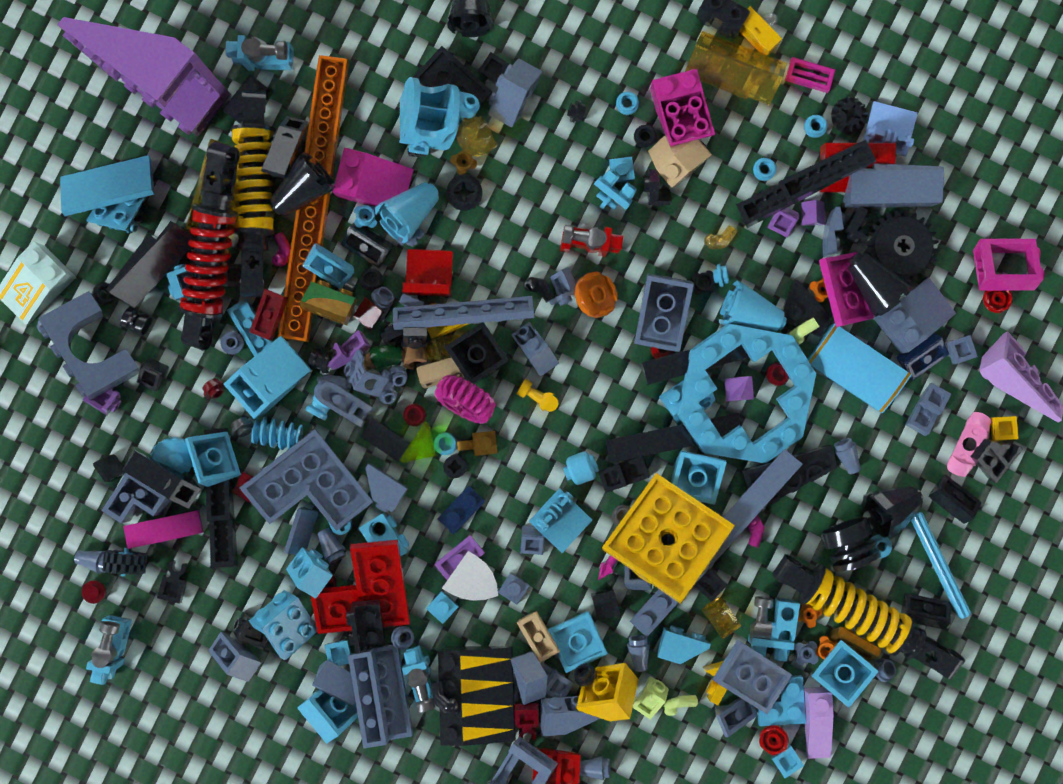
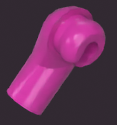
(757, 529)

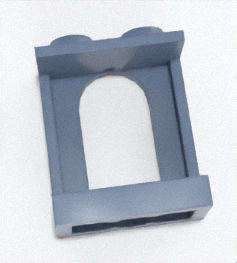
(531, 756)

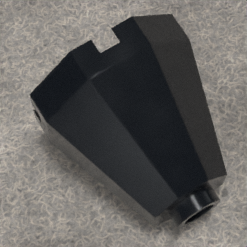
(892, 509)

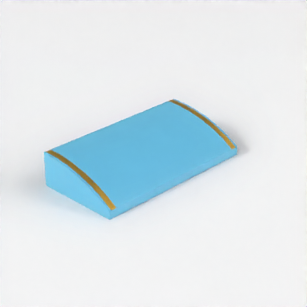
(858, 368)

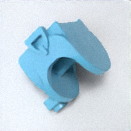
(432, 115)

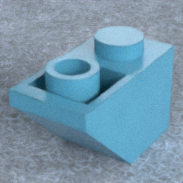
(680, 647)

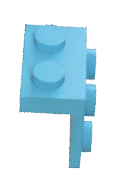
(284, 624)

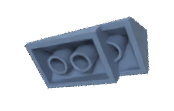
(895, 186)

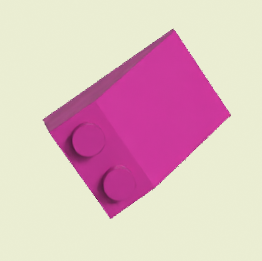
(370, 178)

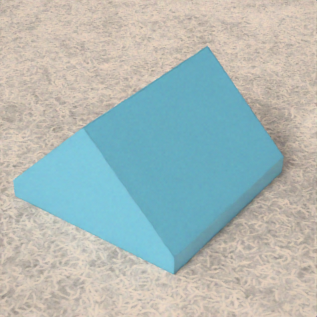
(212, 458)
(698, 475)

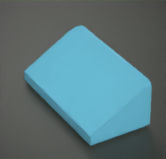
(328, 266)

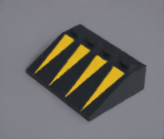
(484, 690)

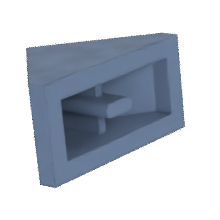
(529, 677)

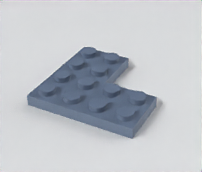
(312, 471)

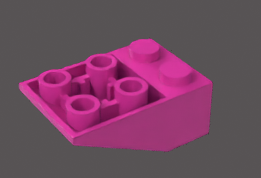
(682, 107)

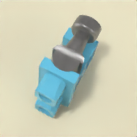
(262, 56)
(776, 634)
(111, 649)
(419, 678)

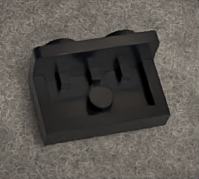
(723, 15)

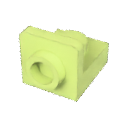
(651, 698)

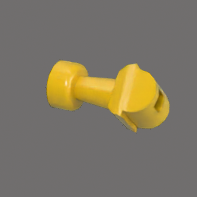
(545, 400)

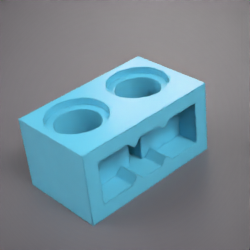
(390, 534)
(309, 571)

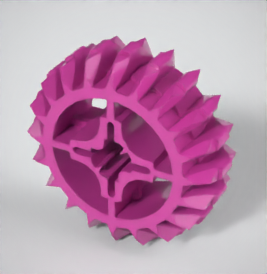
(465, 399)

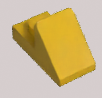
(714, 690)

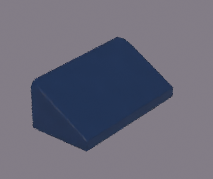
(923, 356)

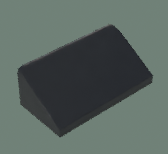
(367, 245)
(955, 499)
(927, 611)

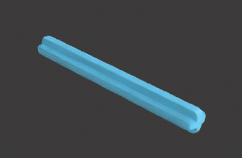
(940, 566)

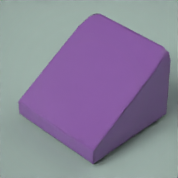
(783, 221)

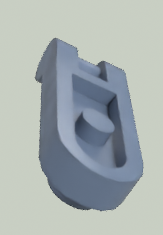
(342, 402)

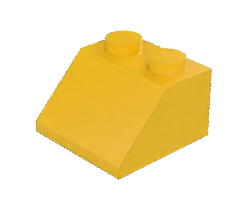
(610, 693)

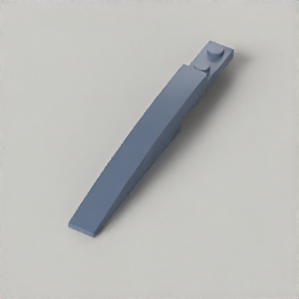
(740, 515)

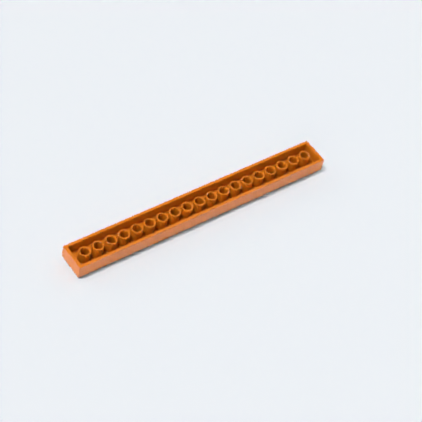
(312, 218)

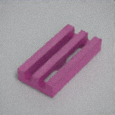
(808, 83)

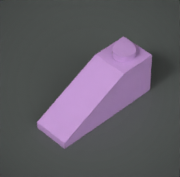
(818, 722)

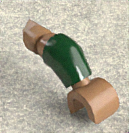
(391, 355)

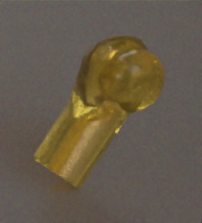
(720, 241)

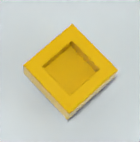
(1004, 428)

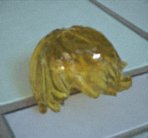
(475, 137)

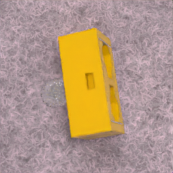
(760, 32)

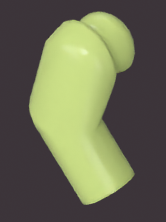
(804, 329)
(679, 702)

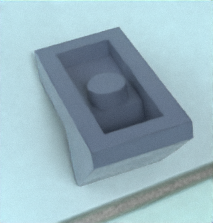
(735, 715)

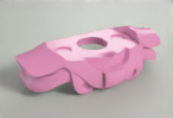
(976, 427)

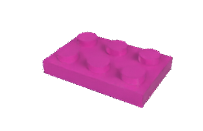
(843, 293)

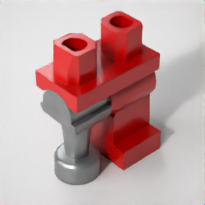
(591, 240)

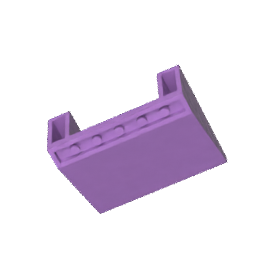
(155, 67)

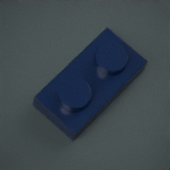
(461, 509)

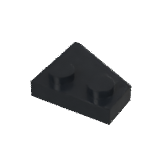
(802, 306)
(995, 457)

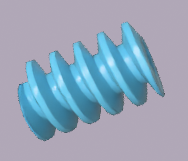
(276, 435)

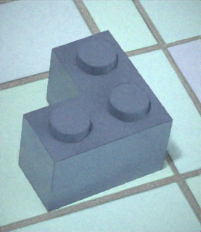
(513, 91)
(131, 495)

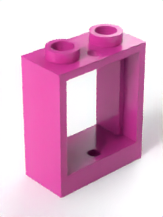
(985, 267)

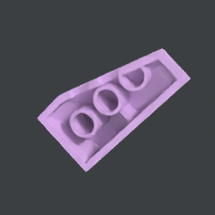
(1012, 374)

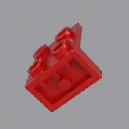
(428, 273)

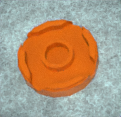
(595, 294)

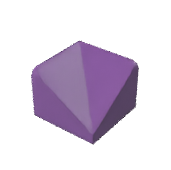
(739, 388)

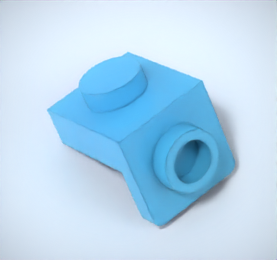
(176, 281)

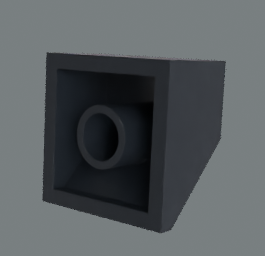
(477, 354)

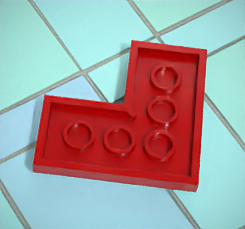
(377, 577)

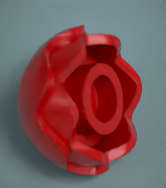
(1003, 303)
(770, 746)

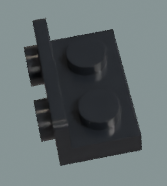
(366, 624)

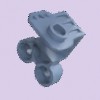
(385, 382)

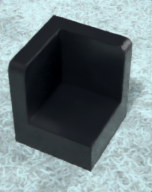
(605, 604)

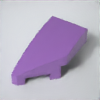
(347, 350)

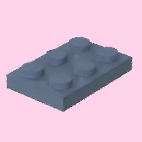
(752, 677)

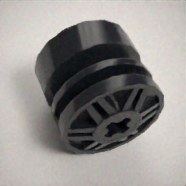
(852, 549)

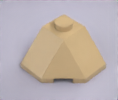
(678, 161)

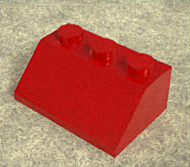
(883, 152)

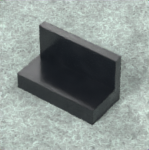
(385, 439)

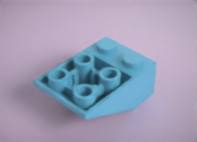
(267, 377)

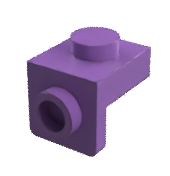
(106, 402)

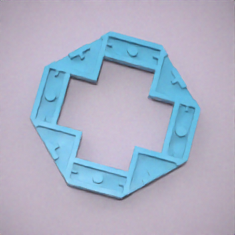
(793, 402)

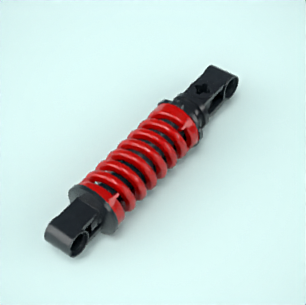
(210, 246)

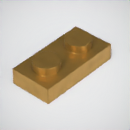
(860, 645)

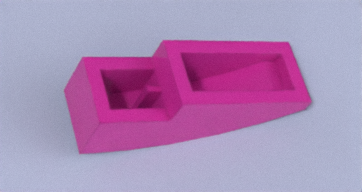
(163, 529)

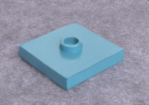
(578, 641)

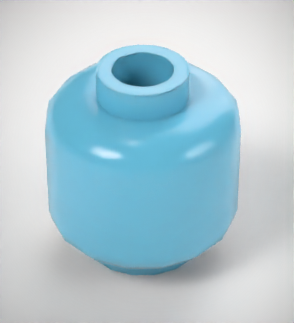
(581, 468)

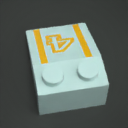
(34, 282)

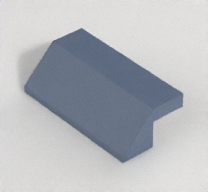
(380, 695)

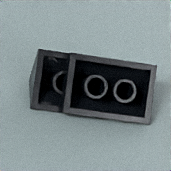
(150, 264)

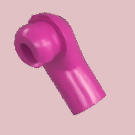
(282, 256)

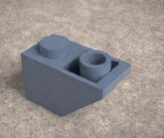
(535, 349)

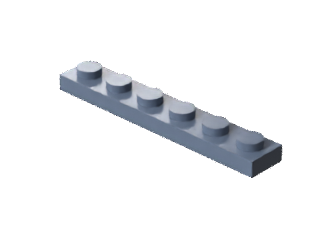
(463, 312)

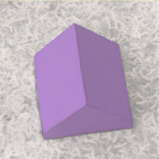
(812, 213)

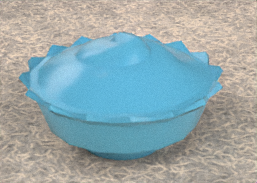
(173, 453)

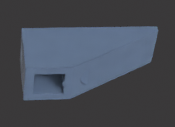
(561, 716)

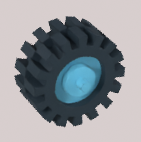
(124, 562)

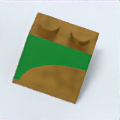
(328, 302)

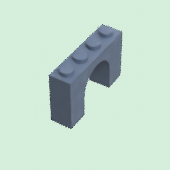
(92, 378)

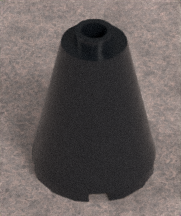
(470, 17)
(301, 186)
(877, 283)

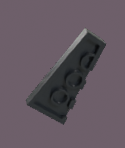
(814, 462)

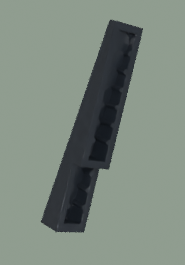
(805, 183)
(677, 365)
(662, 439)
(221, 521)

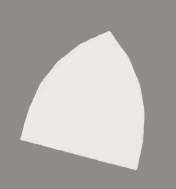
(472, 580)

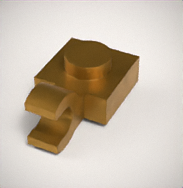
(482, 443)

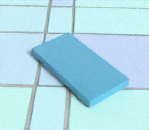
(106, 185)

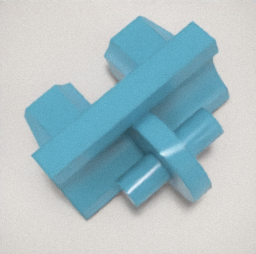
(622, 197)

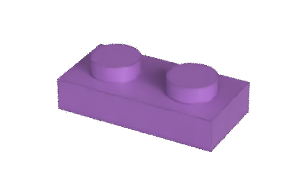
(451, 560)

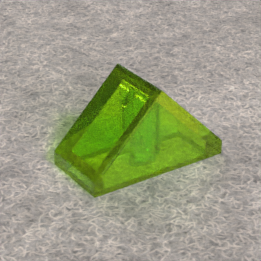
(421, 446)

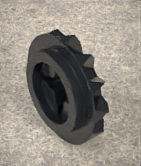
(839, 117)
(456, 186)

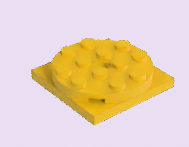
(663, 511)

